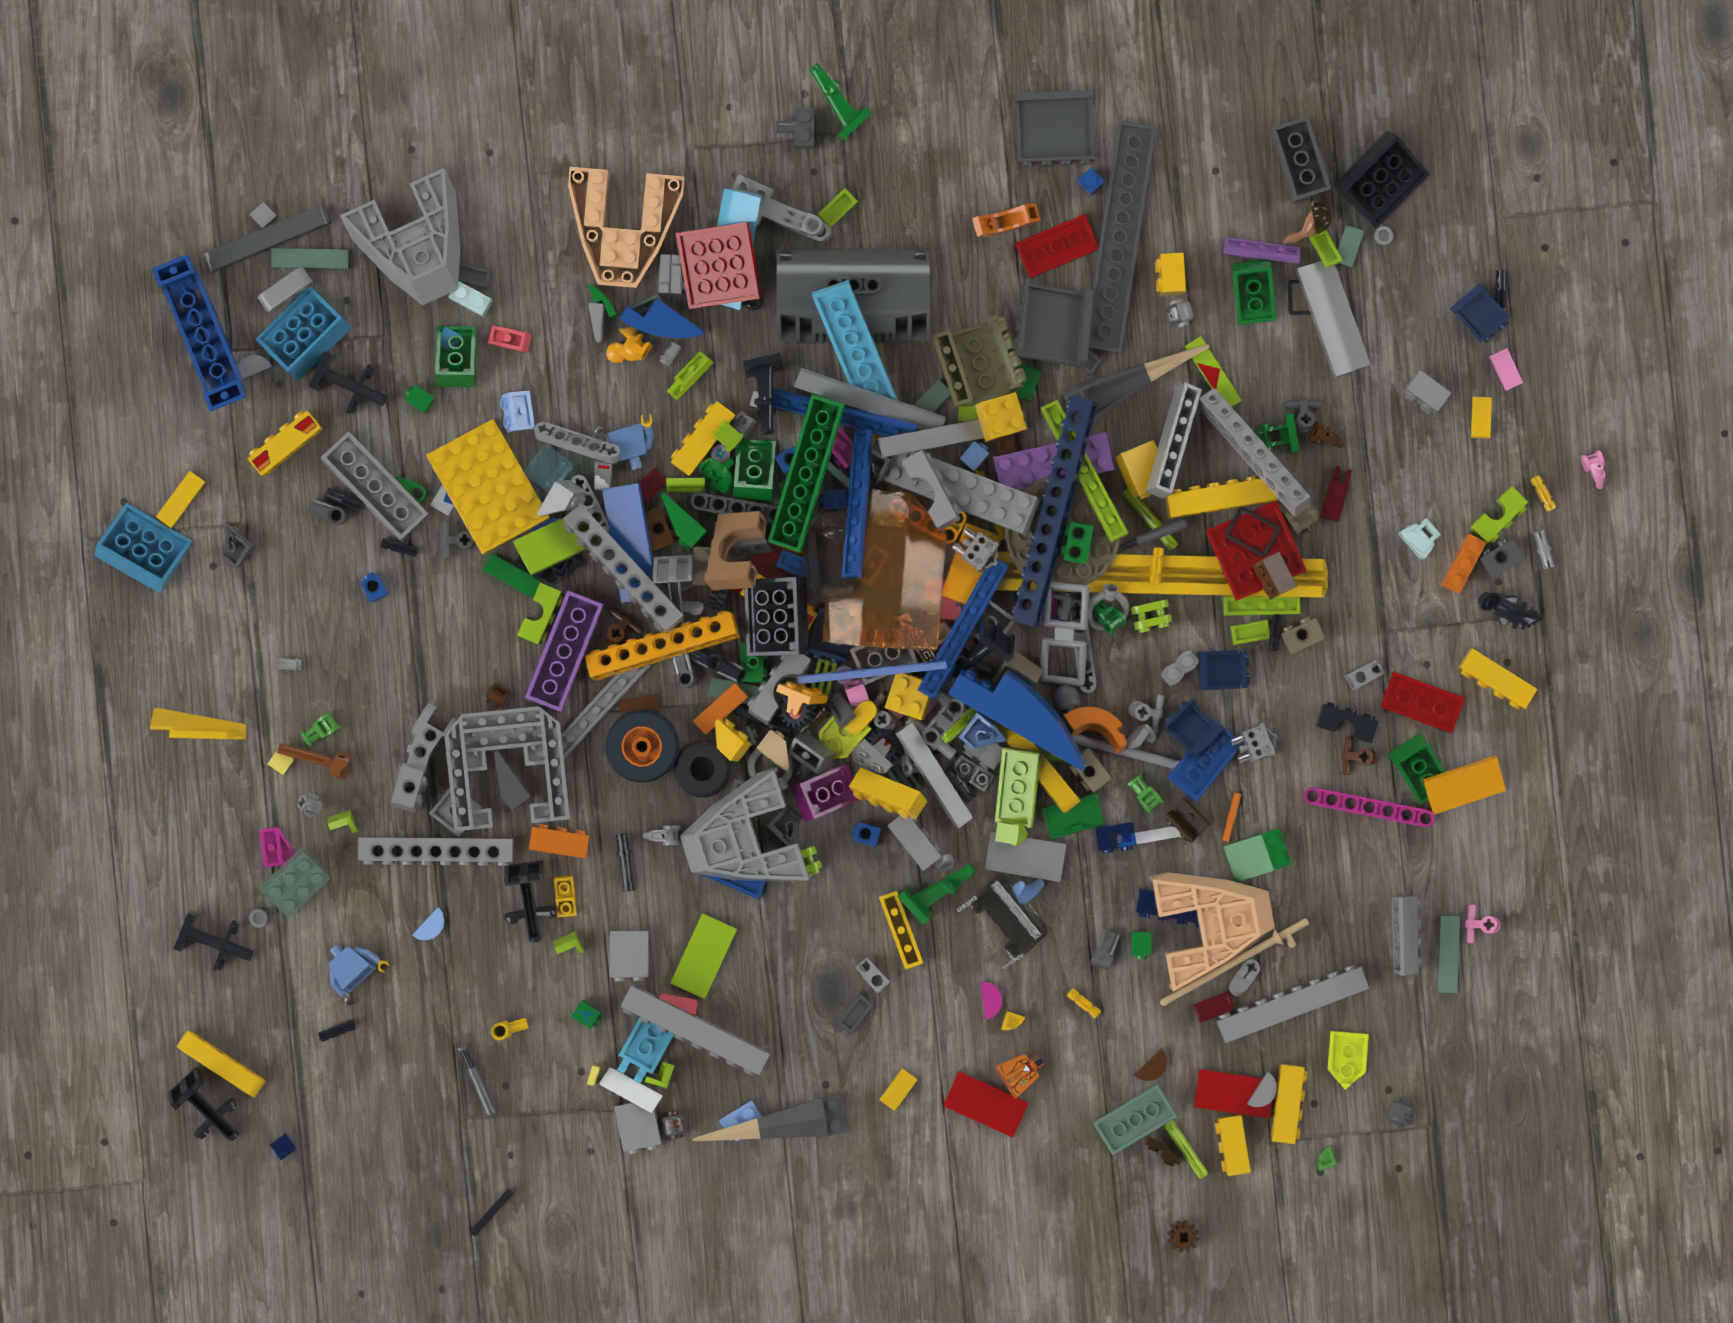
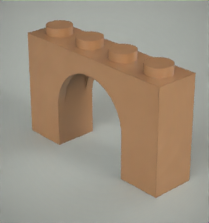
(729, 530)

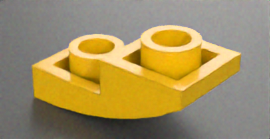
(1481, 417)
(565, 896)

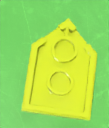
(840, 739)
(1347, 1056)

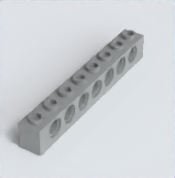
(1254, 452)
(662, 623)
(367, 844)

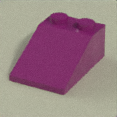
(824, 792)

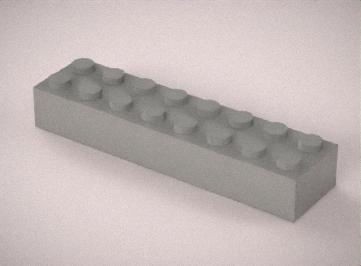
(972, 494)
(695, 1029)

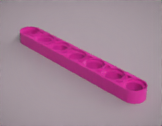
(1378, 807)

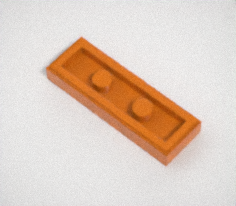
(720, 708)

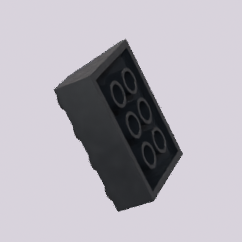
(1381, 179)
(777, 617)

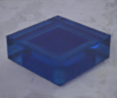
(283, 1146)

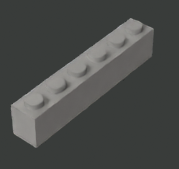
(1173, 440)

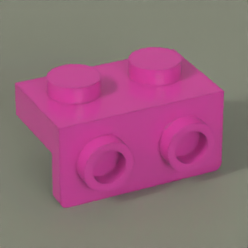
(842, 449)

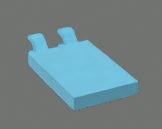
(644, 1048)

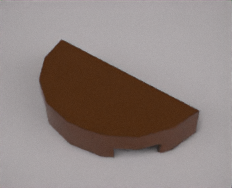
(1153, 1068)

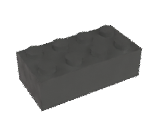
(1300, 159)

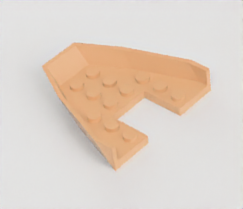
(1228, 916)

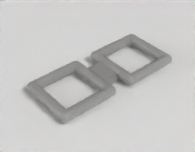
(1065, 635)

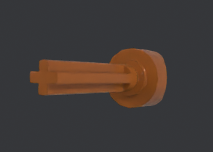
(337, 764)

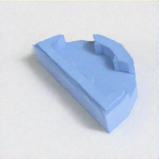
(431, 927)

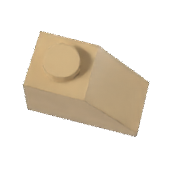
(775, 749)

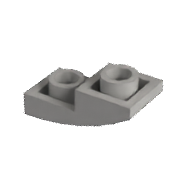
(973, 773)

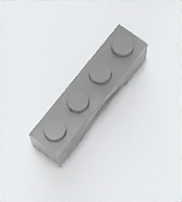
(943, 511)
(765, 706)

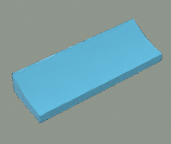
(737, 208)

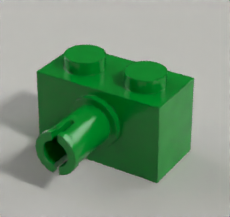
(754, 666)

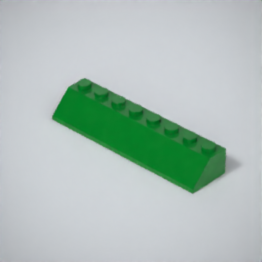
(806, 473)

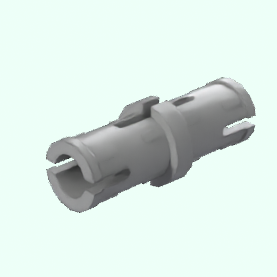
(1544, 549)

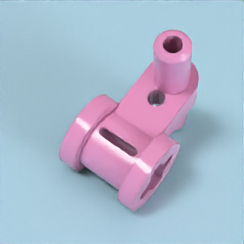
(1595, 464)
(1471, 924)

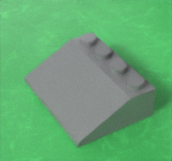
(1405, 935)

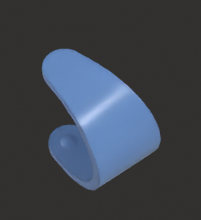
(1027, 893)

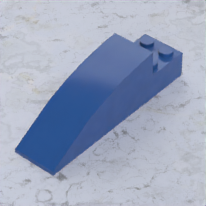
(1020, 710)

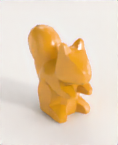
(631, 350)

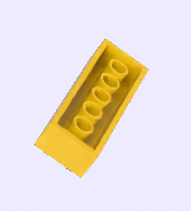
(1218, 497)

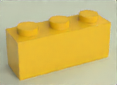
(1232, 1145)

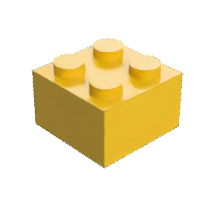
(1171, 274)
(1000, 417)
(905, 697)

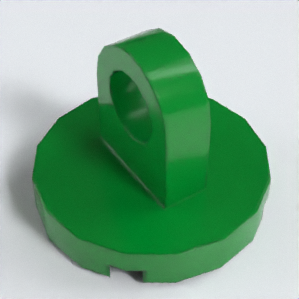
(717, 474)

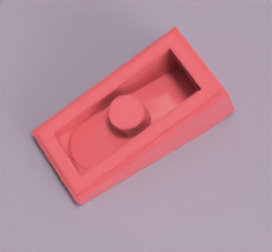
(510, 339)
(684, 1003)

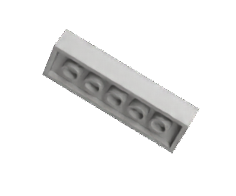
(1333, 318)
(374, 486)

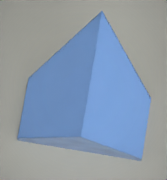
(981, 732)

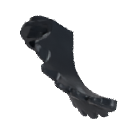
(1509, 610)

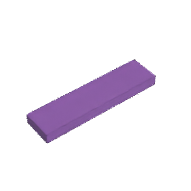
(1261, 250)

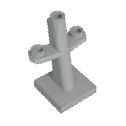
(675, 570)

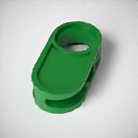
(409, 486)

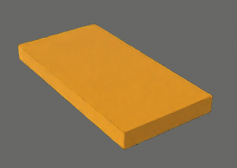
(961, 576)
(1464, 785)

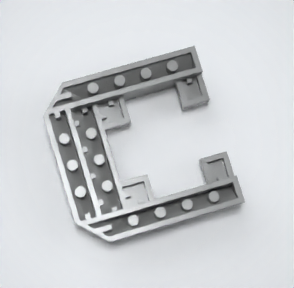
(505, 730)

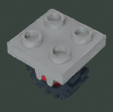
(877, 751)

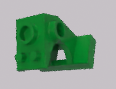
(1287, 434)

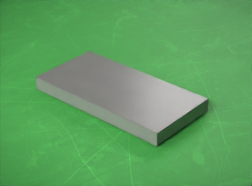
(1030, 859)

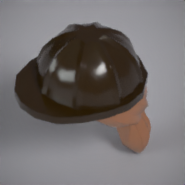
(1316, 222)

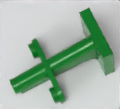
(846, 114)
(921, 901)

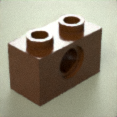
(663, 540)

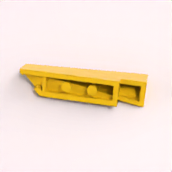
(195, 726)

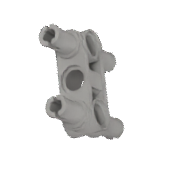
(941, 724)

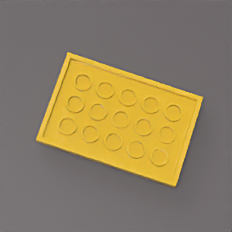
(487, 486)

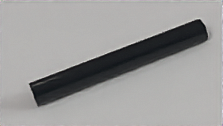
(491, 1212)

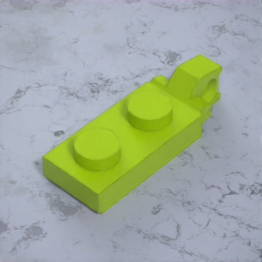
(689, 374)

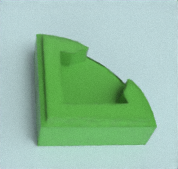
(1326, 1159)

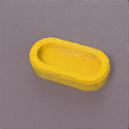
(864, 714)

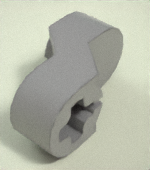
(1239, 984)

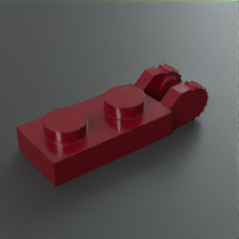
(1335, 496)

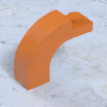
(1006, 221)
(1096, 720)

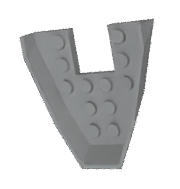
(421, 254)
(725, 842)

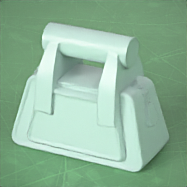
(1418, 540)

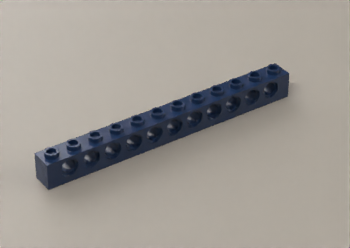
(1059, 520)

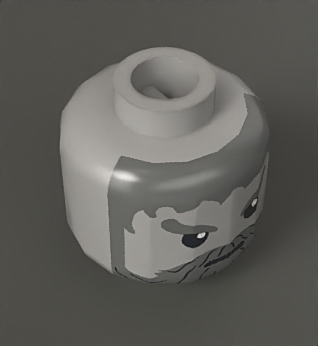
(1180, 313)

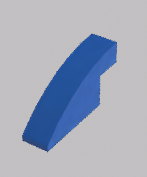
(661, 321)

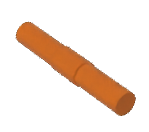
(1231, 817)

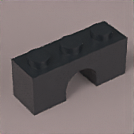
(1363, 726)

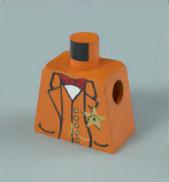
(1019, 1073)

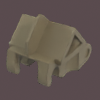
(1301, 521)

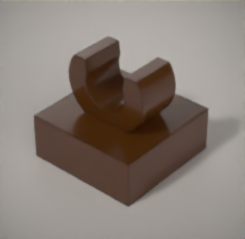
(497, 694)

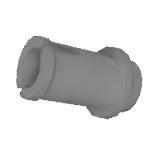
(670, 354)
(290, 664)

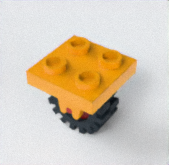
(798, 702)

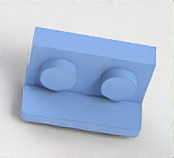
(517, 411)
(740, 1115)

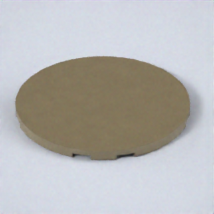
(1101, 549)

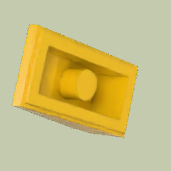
(898, 1089)

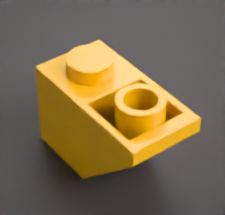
(730, 741)

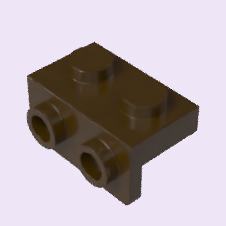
(1187, 820)

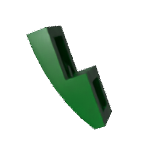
(599, 297)

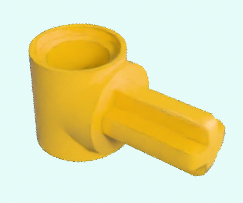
(510, 1027)

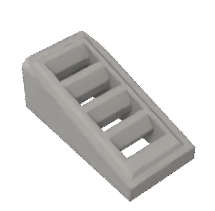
(597, 314)

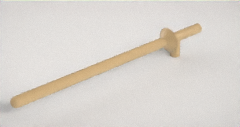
(1276, 938)

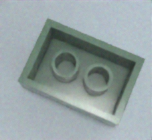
(295, 882)

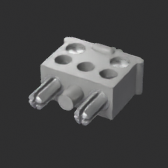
(979, 557)
(1262, 743)

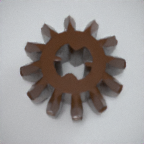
(1176, 1238)

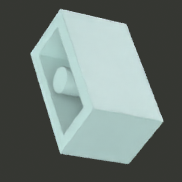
(471, 299)

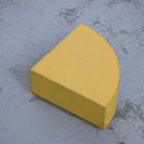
(1012, 1021)

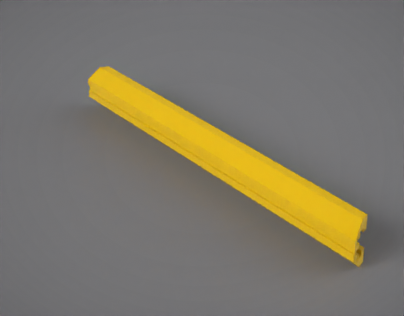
(1179, 576)

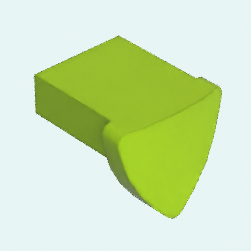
(727, 436)
(342, 819)
(1011, 833)
(568, 942)
(663, 1075)

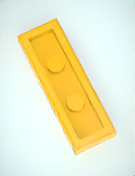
(180, 499)

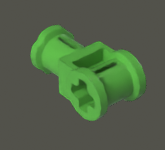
(321, 728)
(1145, 795)

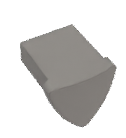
(1140, 734)

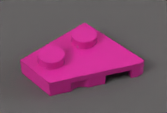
(274, 847)

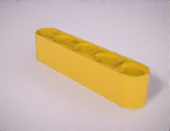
(221, 1063)

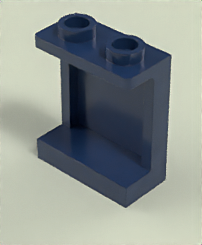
(1480, 313)
(819, 649)
(1223, 670)
(1193, 729)

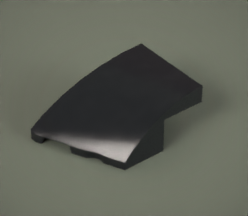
(554, 573)

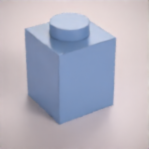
(974, 455)

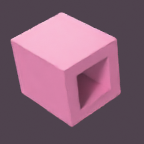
(856, 692)

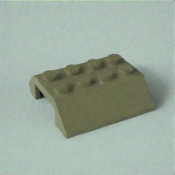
(980, 362)

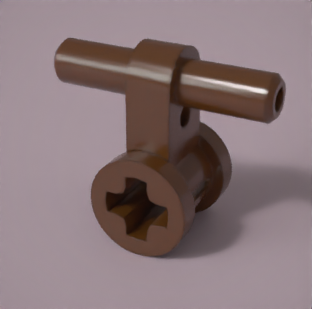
(1322, 434)
(625, 622)
(1348, 755)

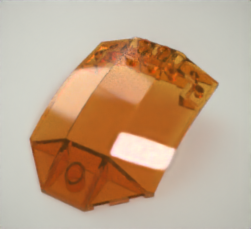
(900, 581)

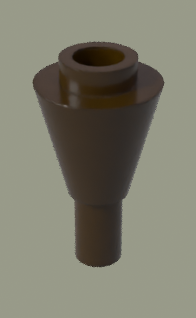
(822, 714)

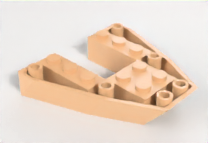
(617, 254)

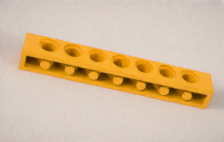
(596, 658)

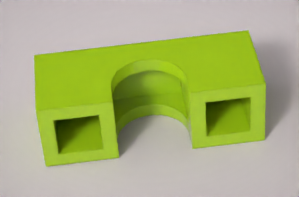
(1512, 504)
(536, 630)

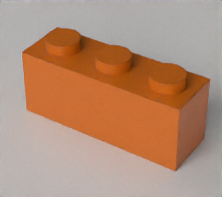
(1463, 564)
(559, 841)

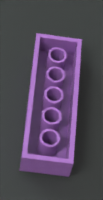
(1027, 466)
(564, 651)

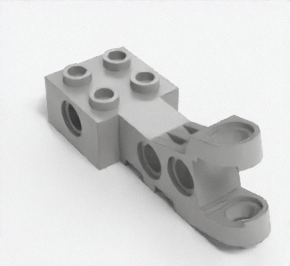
(783, 215)
(414, 772)

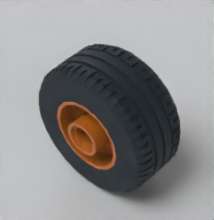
(623, 745)

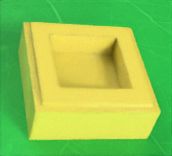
(280, 762)
(593, 1075)

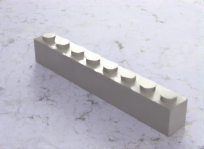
(1292, 1004)

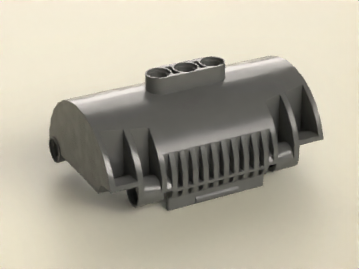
(893, 312)

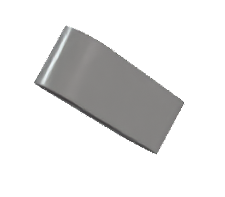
(285, 290)

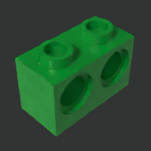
(1082, 543)

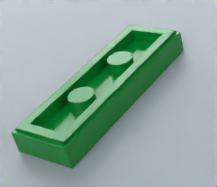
(511, 575)

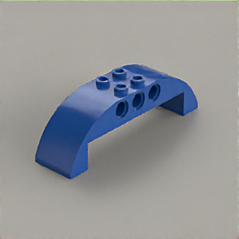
(201, 332)

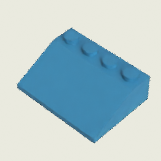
(303, 333)
(142, 548)

